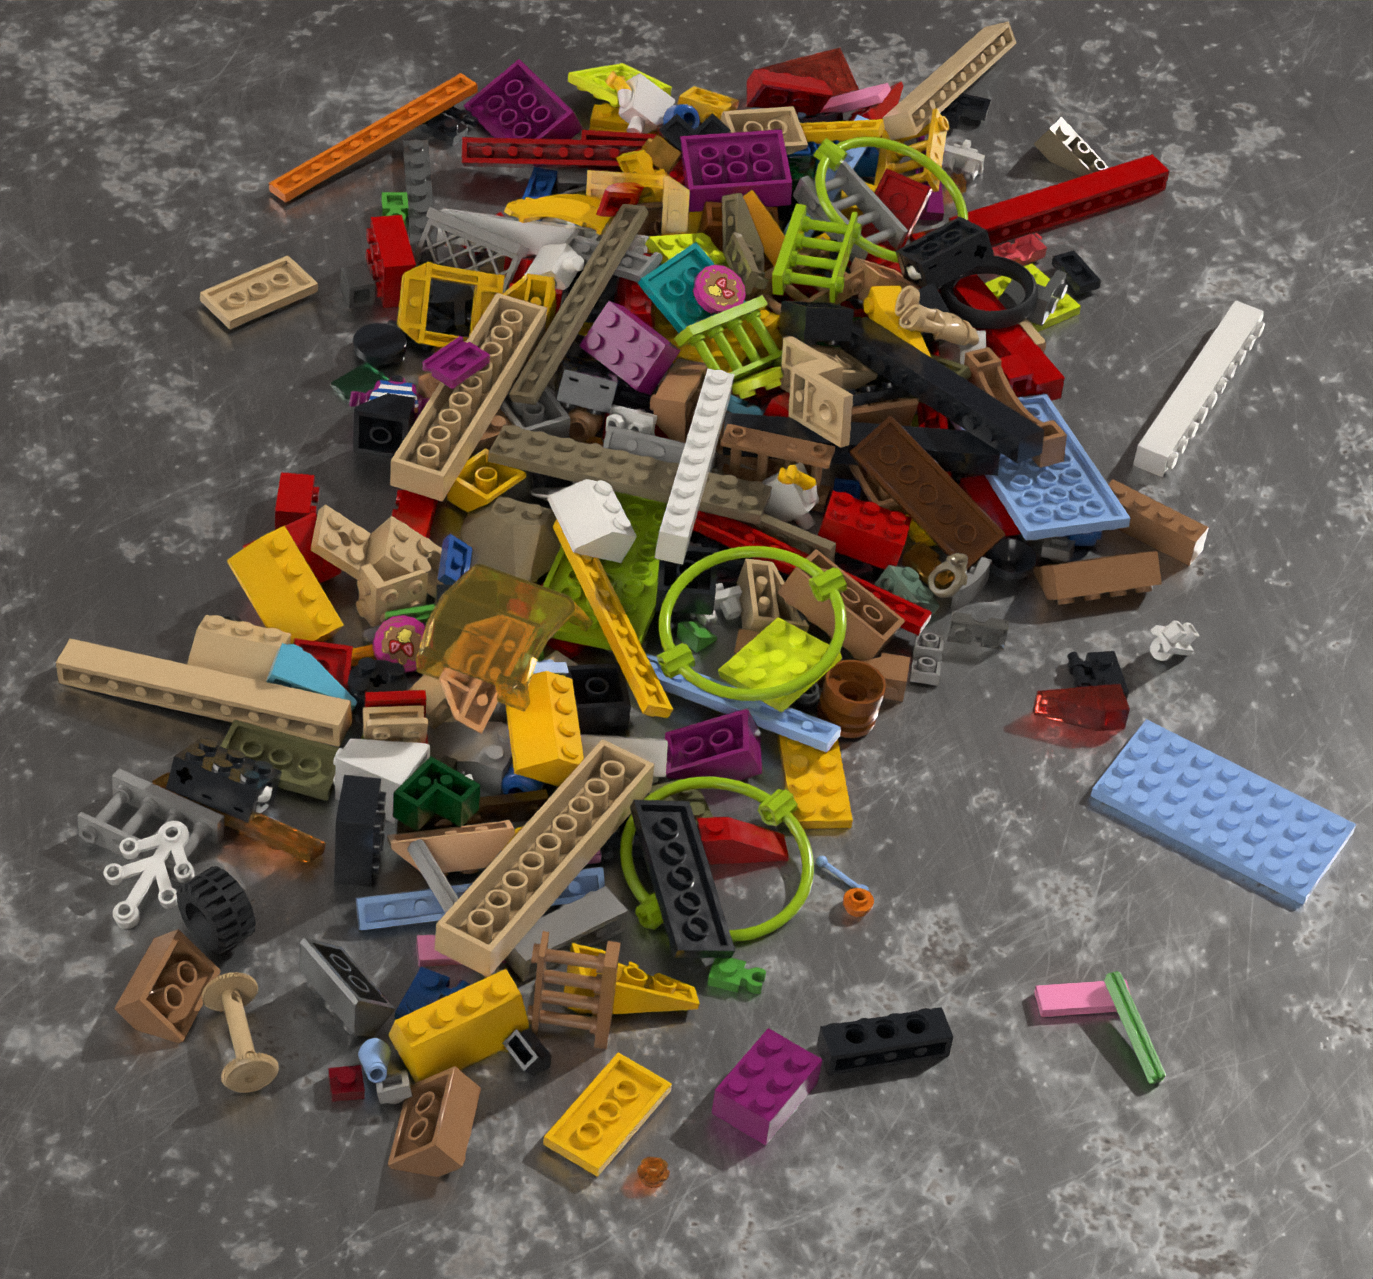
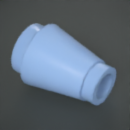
(375, 1059)

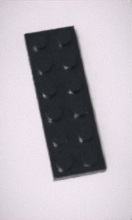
(682, 879)

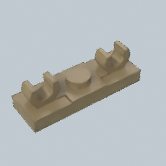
(742, 262)

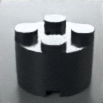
(374, 676)

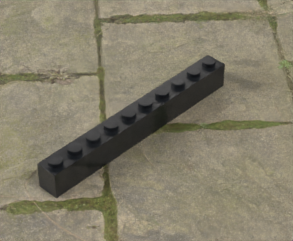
(944, 391)
(951, 448)

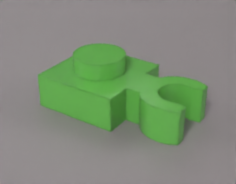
(394, 204)
(731, 974)

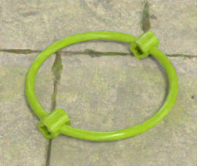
(833, 155)
(680, 660)
(773, 811)

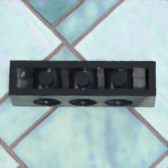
(884, 1041)

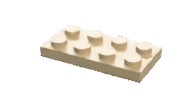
(258, 292)

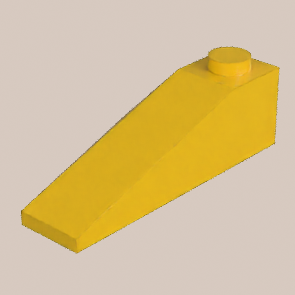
(881, 309)
(635, 989)

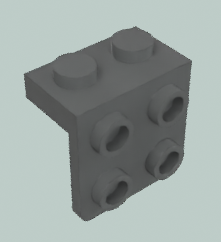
(1046, 301)

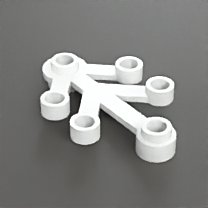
(150, 868)

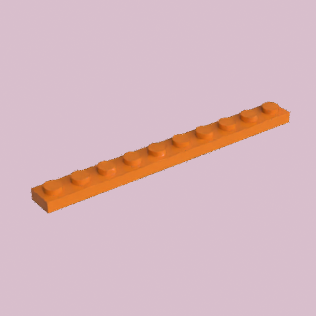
(372, 137)

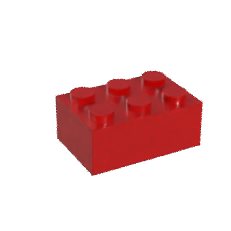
(389, 257)
(864, 530)

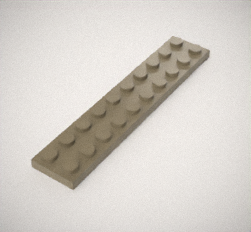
(624, 472)

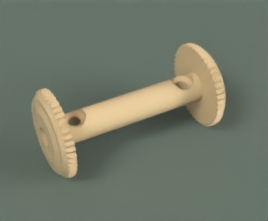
(249, 1069)

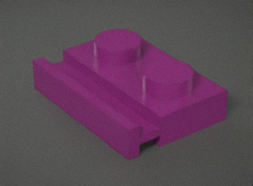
(456, 362)

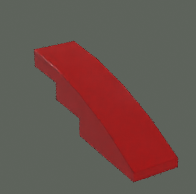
(619, 194)

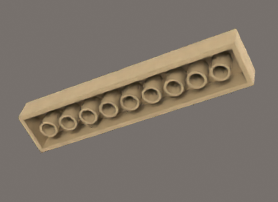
(459, 416)
(543, 858)

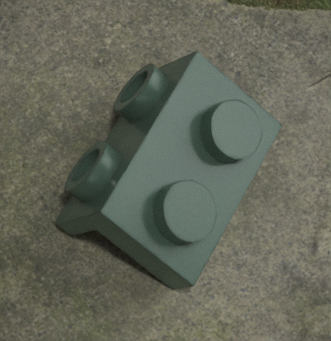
(905, 584)

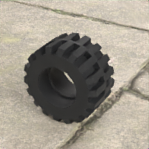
(216, 910)

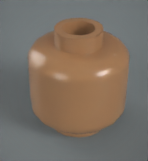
(583, 424)

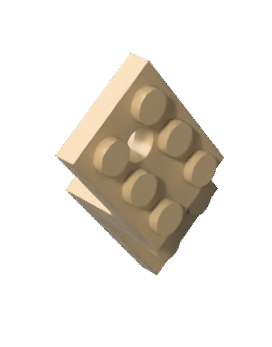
(816, 391)
(390, 549)

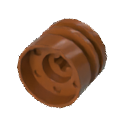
(852, 697)

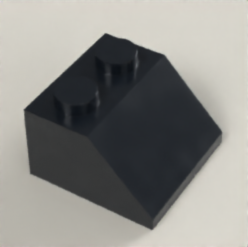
(382, 424)

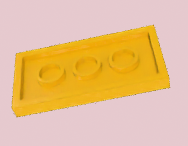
(816, 784)
(607, 1114)

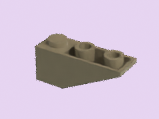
(1068, 150)

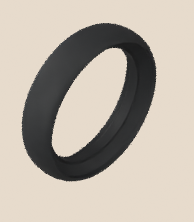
(995, 319)

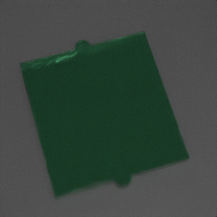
(359, 379)

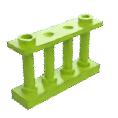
(795, 240)
(732, 319)

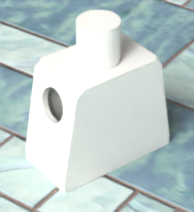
(557, 262)

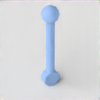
(822, 861)

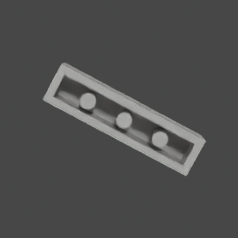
(582, 922)

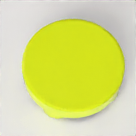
(768, 378)

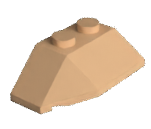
(469, 698)
(458, 848)

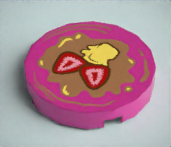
(718, 289)
(399, 641)

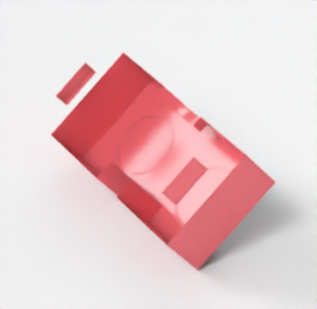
(1023, 251)

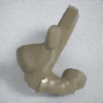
(955, 563)

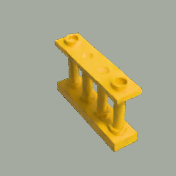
(935, 150)

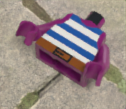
(396, 385)

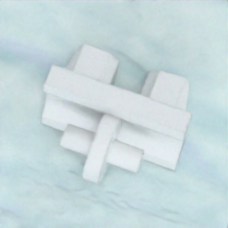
(963, 158)
(631, 419)
(726, 600)
(1172, 640)

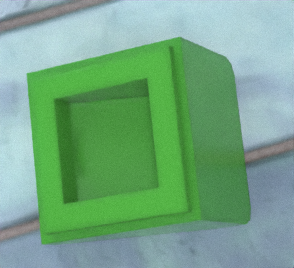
(695, 635)

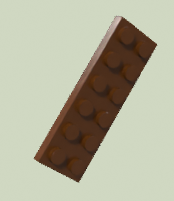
(926, 492)

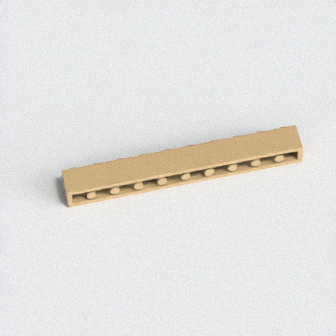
(949, 81)
(204, 691)

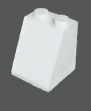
(379, 759)

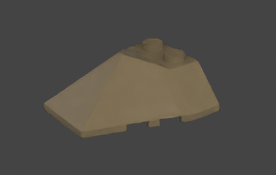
(512, 538)

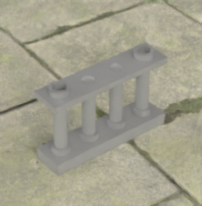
(859, 195)
(151, 801)

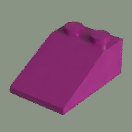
(716, 748)

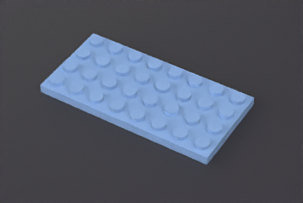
(1057, 497)
(1224, 811)

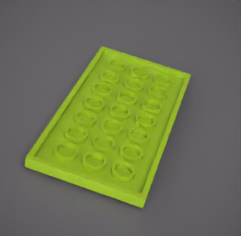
(632, 578)

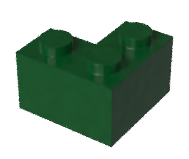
(435, 790)

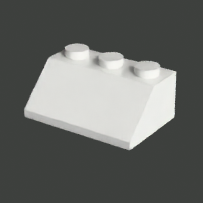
(593, 520)
(650, 749)

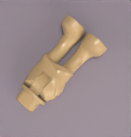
(939, 323)

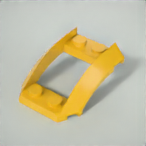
(674, 198)
(568, 207)
(415, 299)

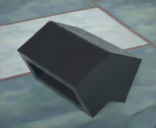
(528, 1051)

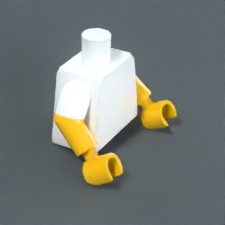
(640, 102)
(792, 496)

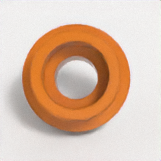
(858, 902)

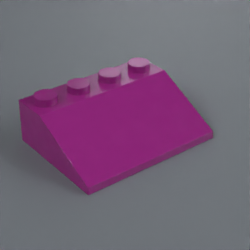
(522, 107)
(736, 164)

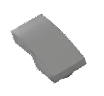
(975, 583)
(927, 658)

